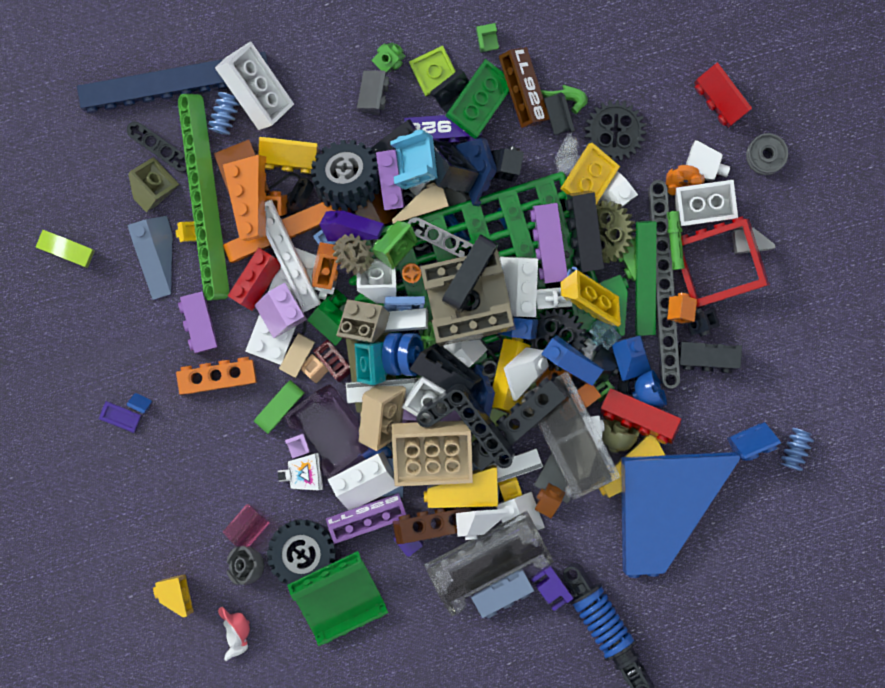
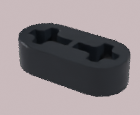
(299, 195)

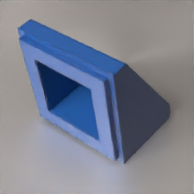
(139, 403)

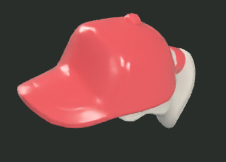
(237, 632)

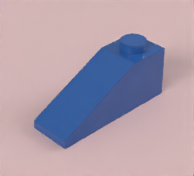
(572, 360)

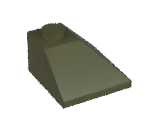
(151, 184)

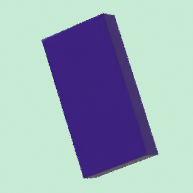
(120, 417)

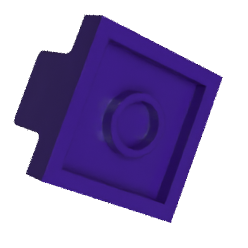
(552, 587)

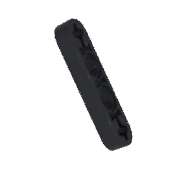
(158, 147)

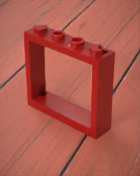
(718, 229)

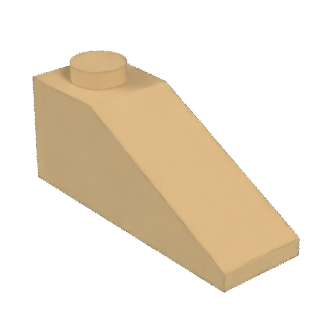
(425, 202)

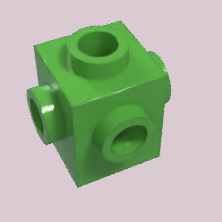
(389, 57)

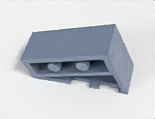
(502, 594)

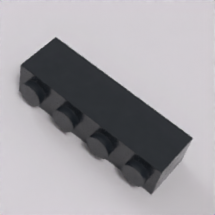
(584, 231)

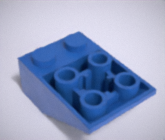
(754, 441)

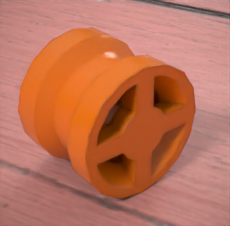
(411, 273)

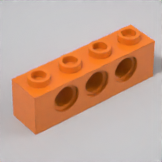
(246, 377)

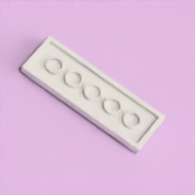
(261, 340)

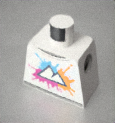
(303, 473)

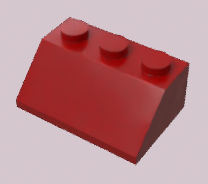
(722, 95)

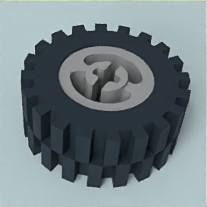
(349, 188)
(313, 535)

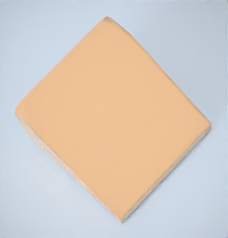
(314, 368)

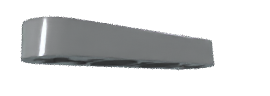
(443, 235)

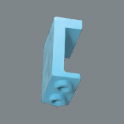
(415, 159)

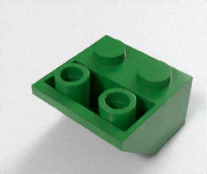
(328, 316)

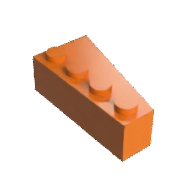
(248, 196)

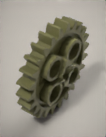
(618, 221)

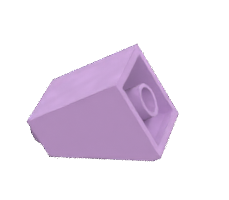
(280, 310)

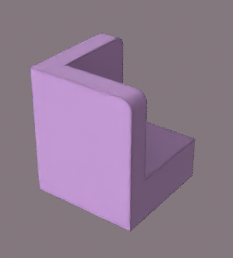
(298, 445)

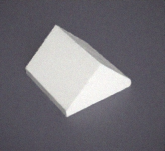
(420, 394)

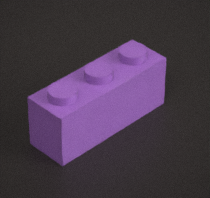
(388, 169)
(198, 322)

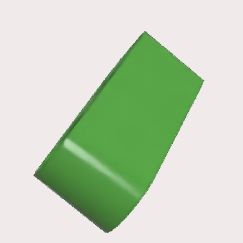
(279, 407)

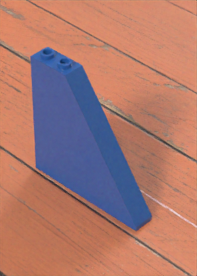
(664, 504)

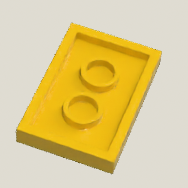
(591, 172)

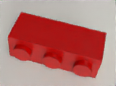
(255, 279)

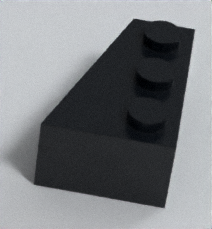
(444, 369)

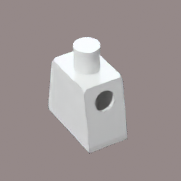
(707, 161)

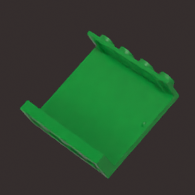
(338, 598)

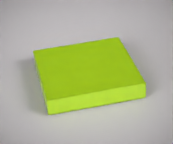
(432, 69)

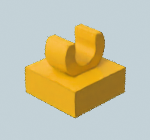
(186, 232)
(510, 489)

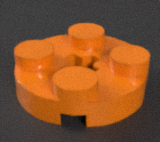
(684, 172)

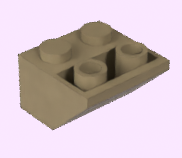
(363, 321)

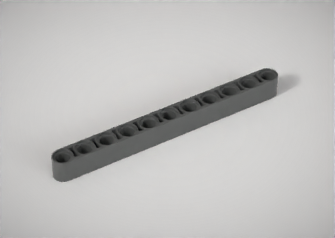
(667, 275)

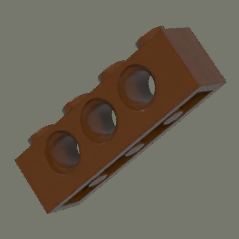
(404, 526)

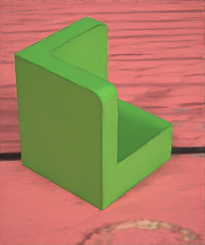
(487, 37)

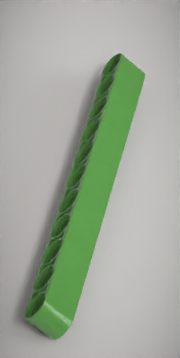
(203, 197)

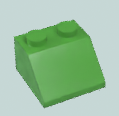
(395, 244)

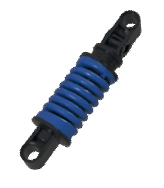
(608, 627)

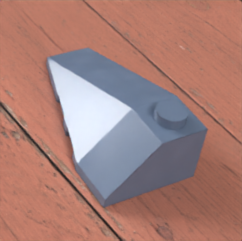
(153, 246)

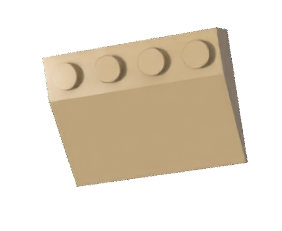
(432, 453)

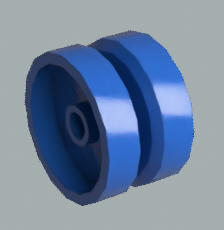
(400, 353)

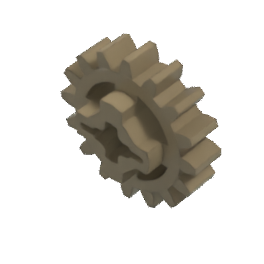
(353, 254)

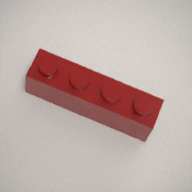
(641, 416)

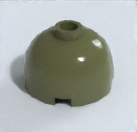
(618, 437)

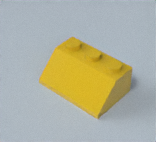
(288, 154)
(591, 298)
(174, 595)

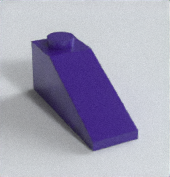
(338, 223)

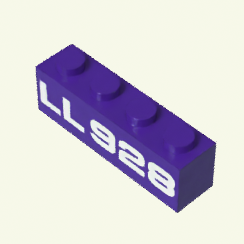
(441, 128)

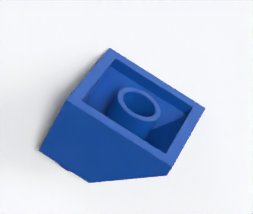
(631, 357)

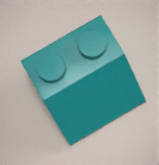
(369, 363)

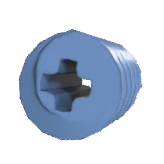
(223, 113)
(796, 449)

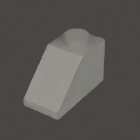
(741, 245)

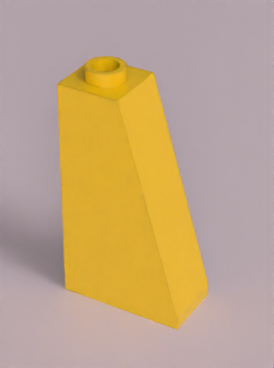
(503, 398)
(646, 447)
(480, 493)

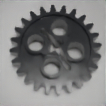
(632, 132)
(545, 332)

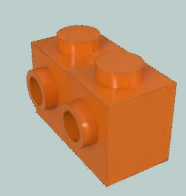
(325, 267)

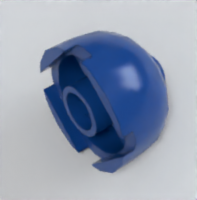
(649, 390)

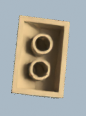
(379, 411)

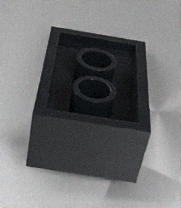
(453, 168)

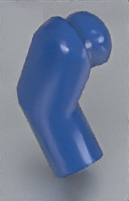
(368, 454)

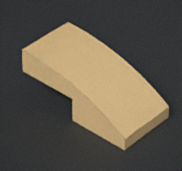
(297, 355)

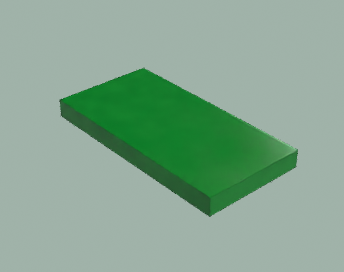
(479, 99)

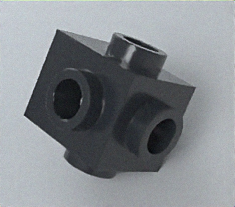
(703, 322)

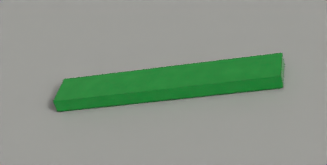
(645, 278)

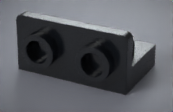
(449, 90)

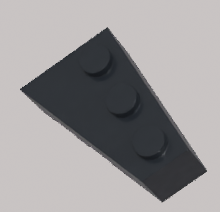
(508, 163)
(710, 356)

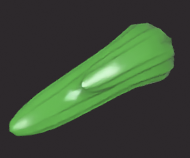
(572, 94)

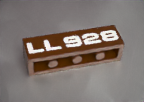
(524, 87)

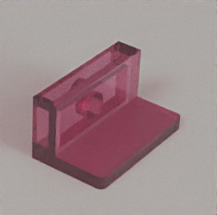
(246, 527)

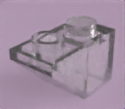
(567, 155)

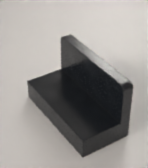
(558, 113)

